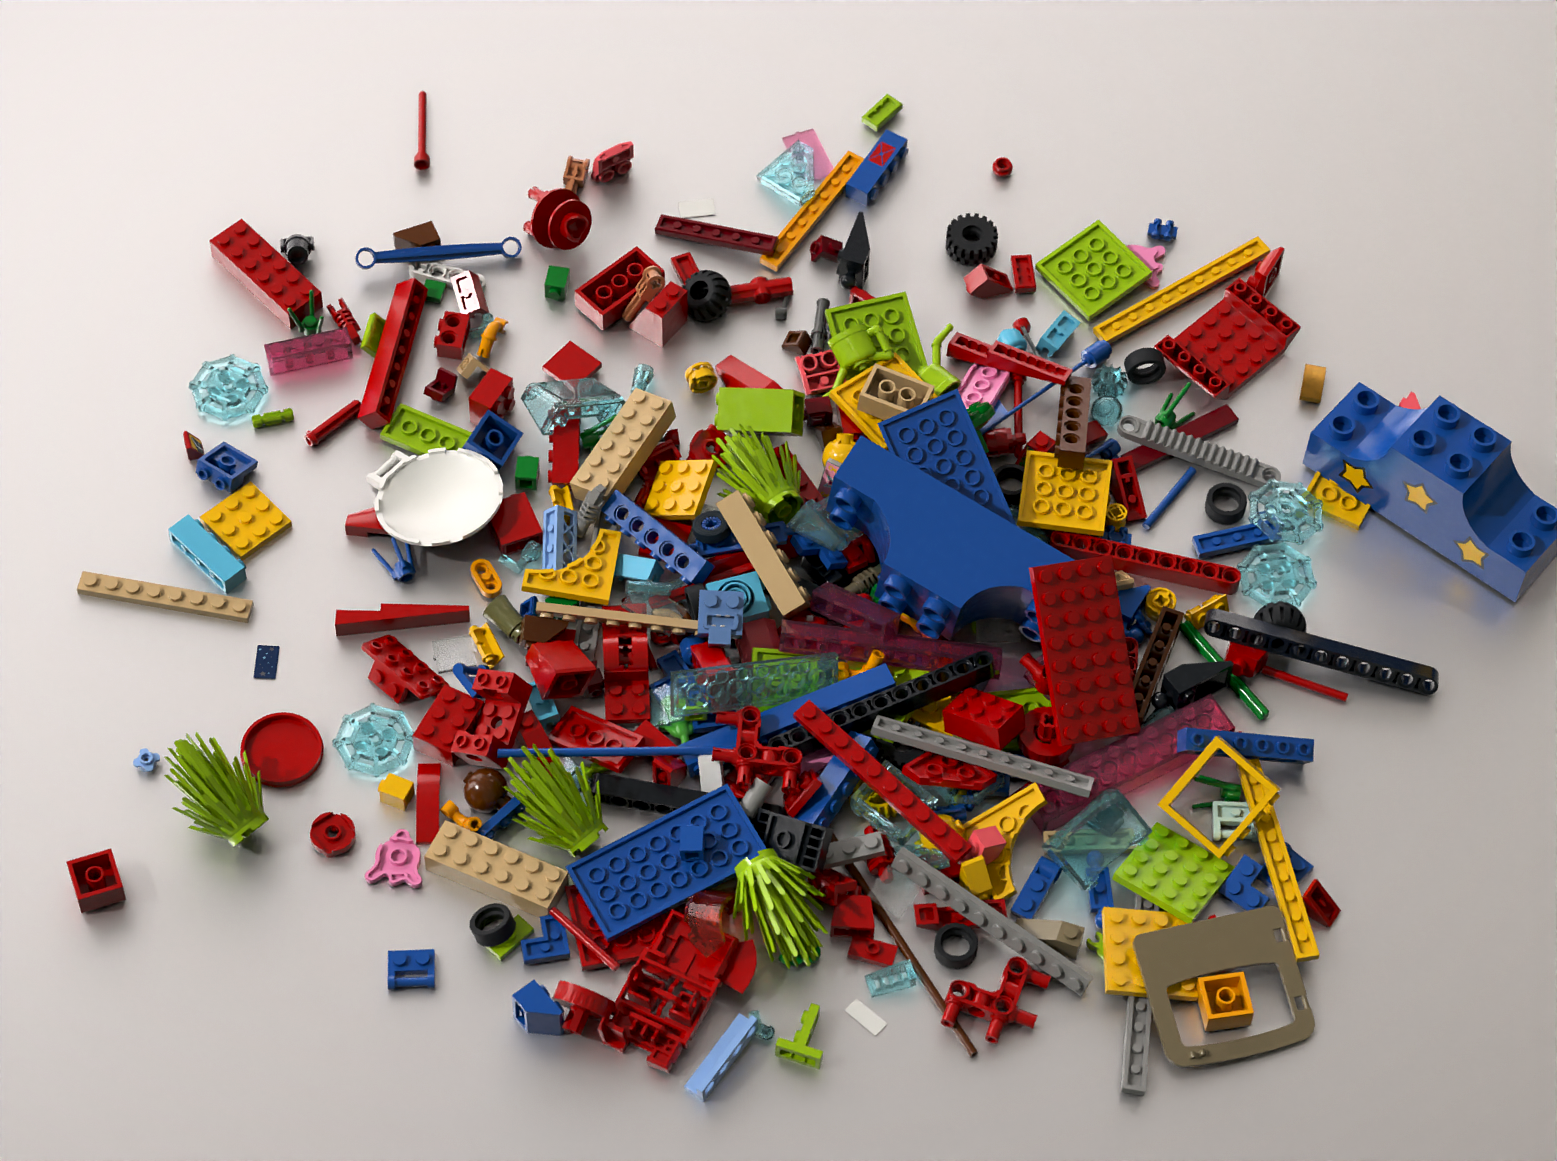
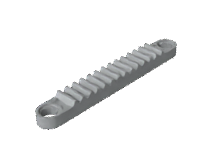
(1197, 451)

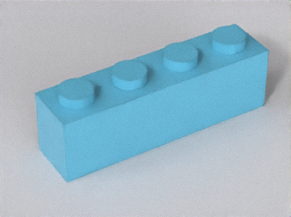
(207, 553)

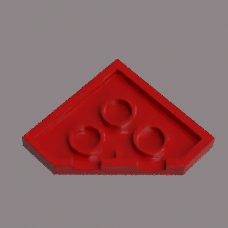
(941, 771)

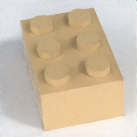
(892, 393)

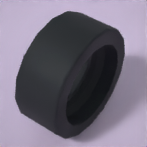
(1141, 357)
(1010, 471)
(1225, 517)
(692, 598)
(487, 915)
(952, 961)

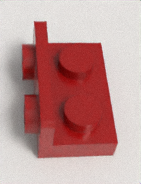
(831, 884)

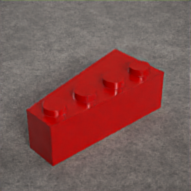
(564, 453)

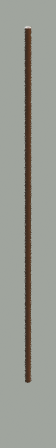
(900, 942)

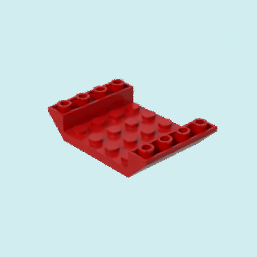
(1231, 341)

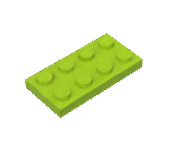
(422, 432)

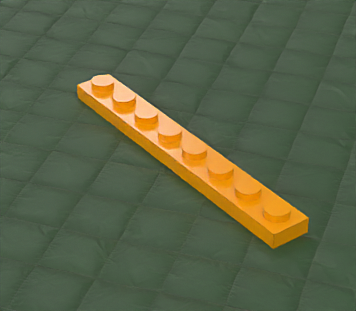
(812, 211)

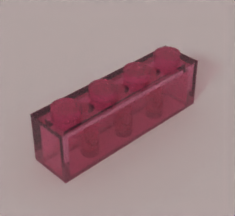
(308, 351)
(855, 611)

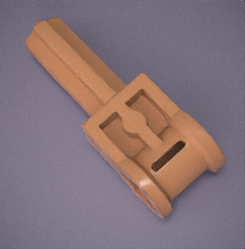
(575, 173)
(646, 290)

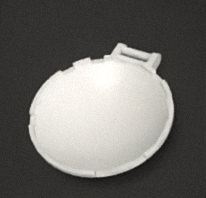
(436, 495)

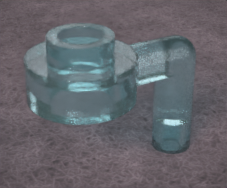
(530, 553)

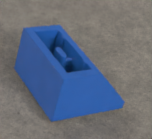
(537, 1011)

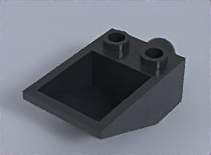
(855, 257)
(1192, 682)

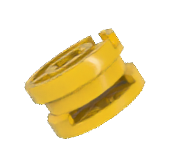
(701, 378)
(1157, 599)

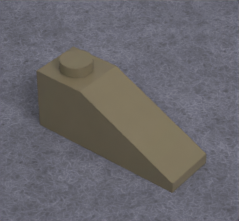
(1058, 935)

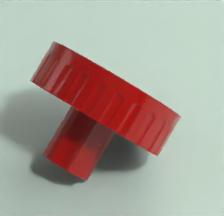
(1034, 749)
(581, 1005)

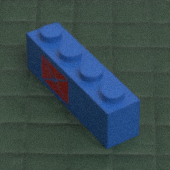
(876, 168)

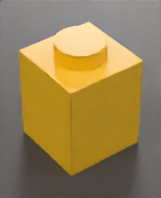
(396, 791)

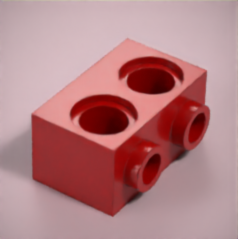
(452, 335)

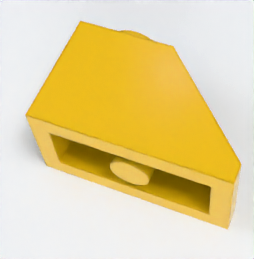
(975, 878)

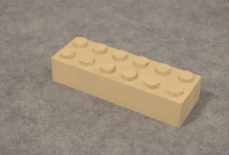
(625, 445)
(763, 553)
(496, 870)

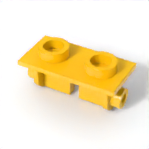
(563, 498)
(1197, 614)
(486, 644)

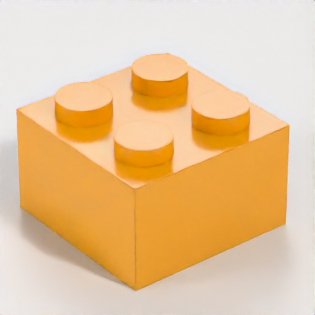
(1224, 1001)

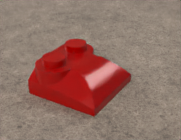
(1266, 271)

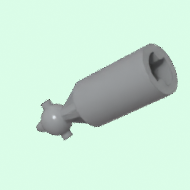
(755, 797)

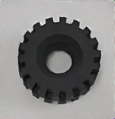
(967, 250)
(894, 756)

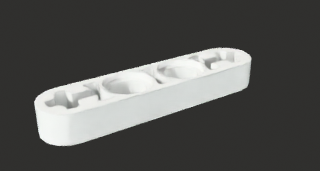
(430, 267)

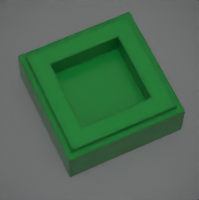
(435, 290)

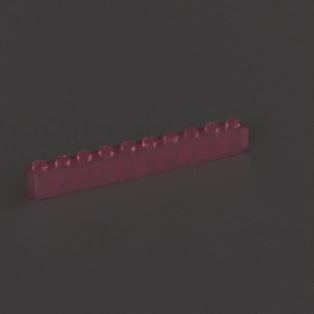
(898, 650)

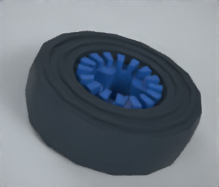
(711, 519)

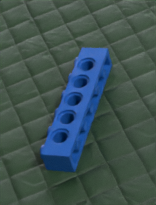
(698, 566)
(1249, 745)

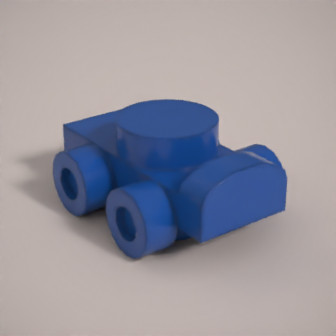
(1162, 232)
(1121, 536)

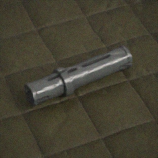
(819, 332)

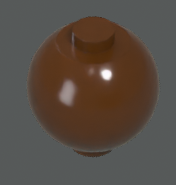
(485, 790)

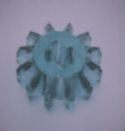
(1109, 381)

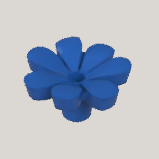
(1141, 623)

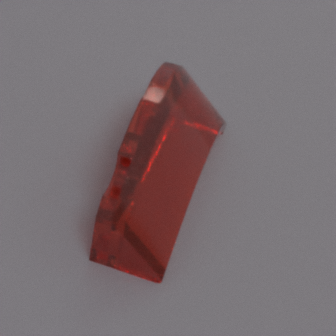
(704, 917)

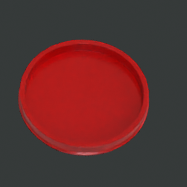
(282, 748)

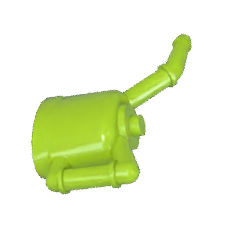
(856, 349)
(935, 373)

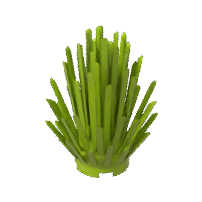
(764, 481)
(225, 802)
(557, 802)
(777, 896)

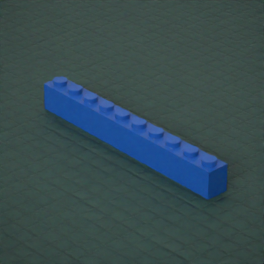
(780, 718)

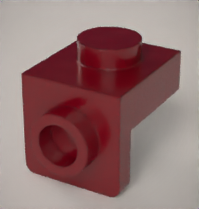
(825, 248)
(442, 386)

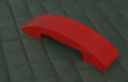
(428, 802)
(933, 918)

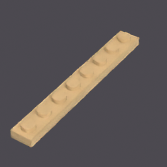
(165, 597)
(616, 618)

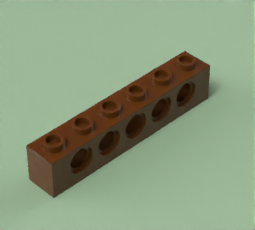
(1073, 422)
(1156, 659)

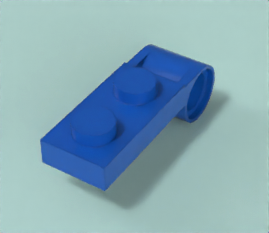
(1036, 888)

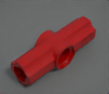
(761, 290)

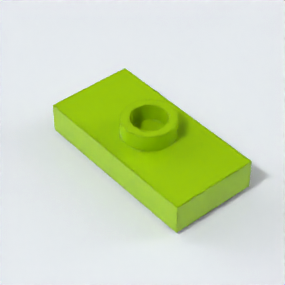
(882, 112)
(372, 334)
(522, 932)

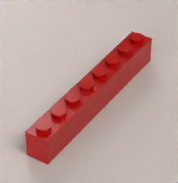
(392, 353)

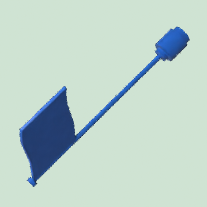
(1090, 357)

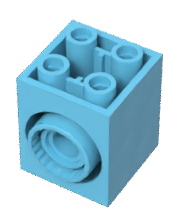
(755, 603)

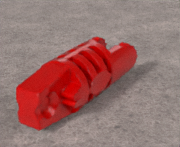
(344, 318)

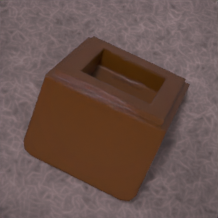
(797, 342)

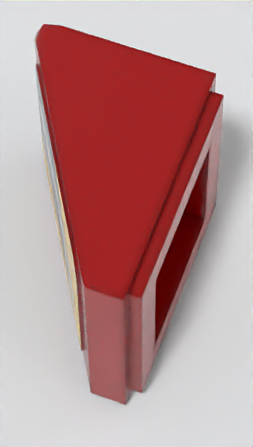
(193, 446)

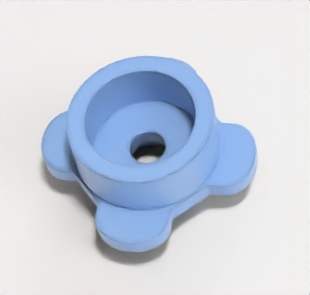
(146, 766)

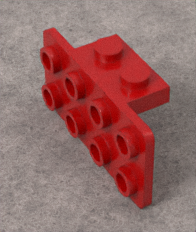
(399, 670)

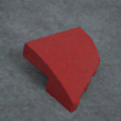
(362, 523)

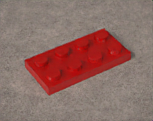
(586, 730)

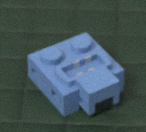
(720, 617)

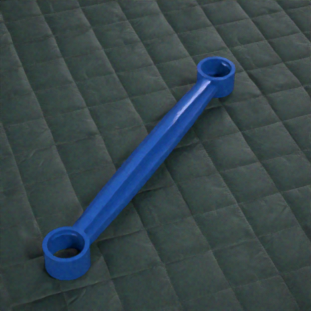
(440, 252)

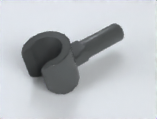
(781, 312)

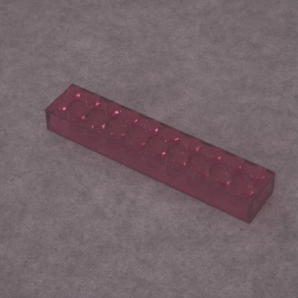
(1131, 761)

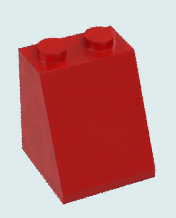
(663, 315)
(559, 669)

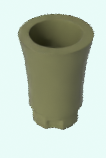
(505, 617)

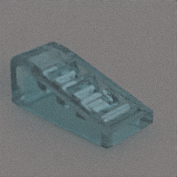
(893, 986)

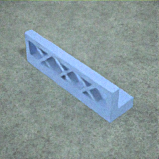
(553, 544)
(722, 1056)

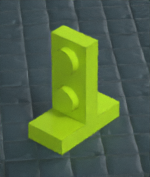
(798, 1049)

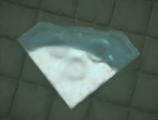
(791, 174)

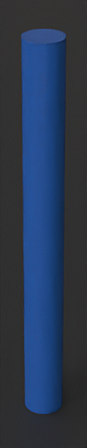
(1169, 498)

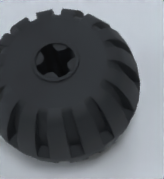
(707, 295)
(1283, 615)

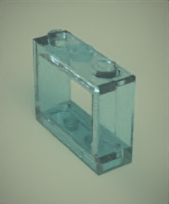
(878, 821)

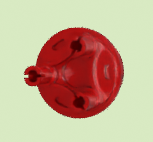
(558, 218)

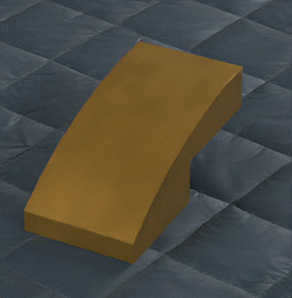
(1312, 383)

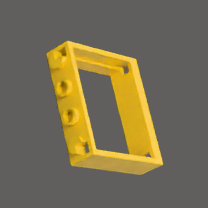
(1255, 815)

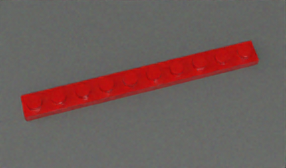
(882, 782)

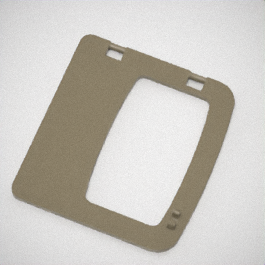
(1212, 947)

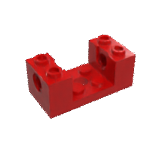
(505, 701)

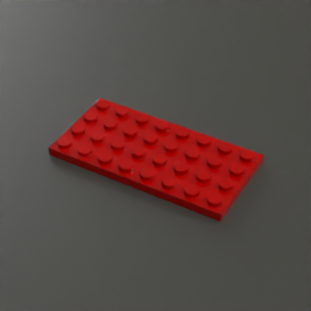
(1084, 650)

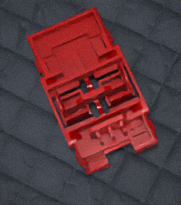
(668, 957)

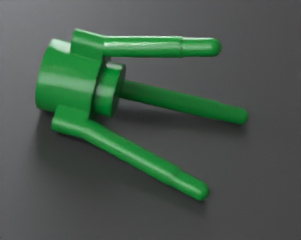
(310, 324)
(1168, 417)
(591, 436)
(1229, 791)

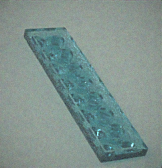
(750, 683)

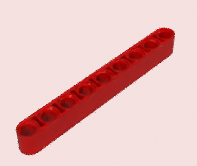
(1135, 556)

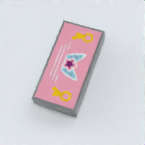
(827, 477)

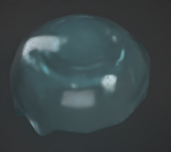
(1107, 410)

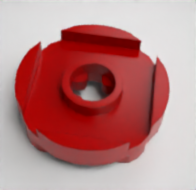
(706, 438)
(332, 845)

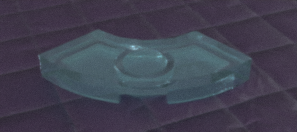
(934, 858)

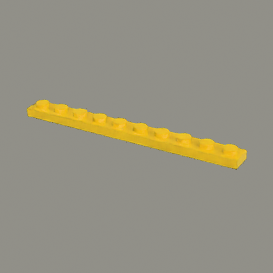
(1181, 290)
(1280, 869)

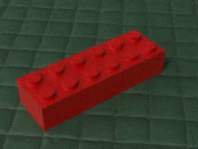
(264, 272)

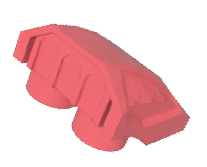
(613, 160)
(818, 372)
(758, 634)

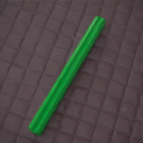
(1236, 683)

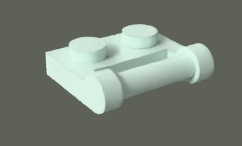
(1230, 814)

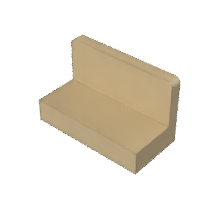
(469, 364)

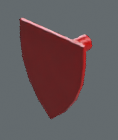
(741, 967)

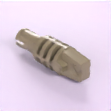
(865, 580)

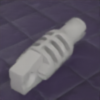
(590, 509)

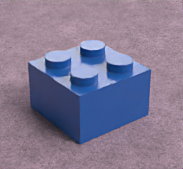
(493, 439)

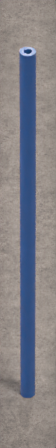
(614, 751)

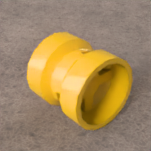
(1116, 516)

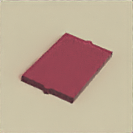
(822, 164)

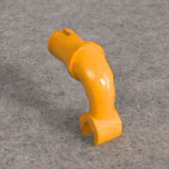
(489, 336)
(874, 660)
(452, 812)

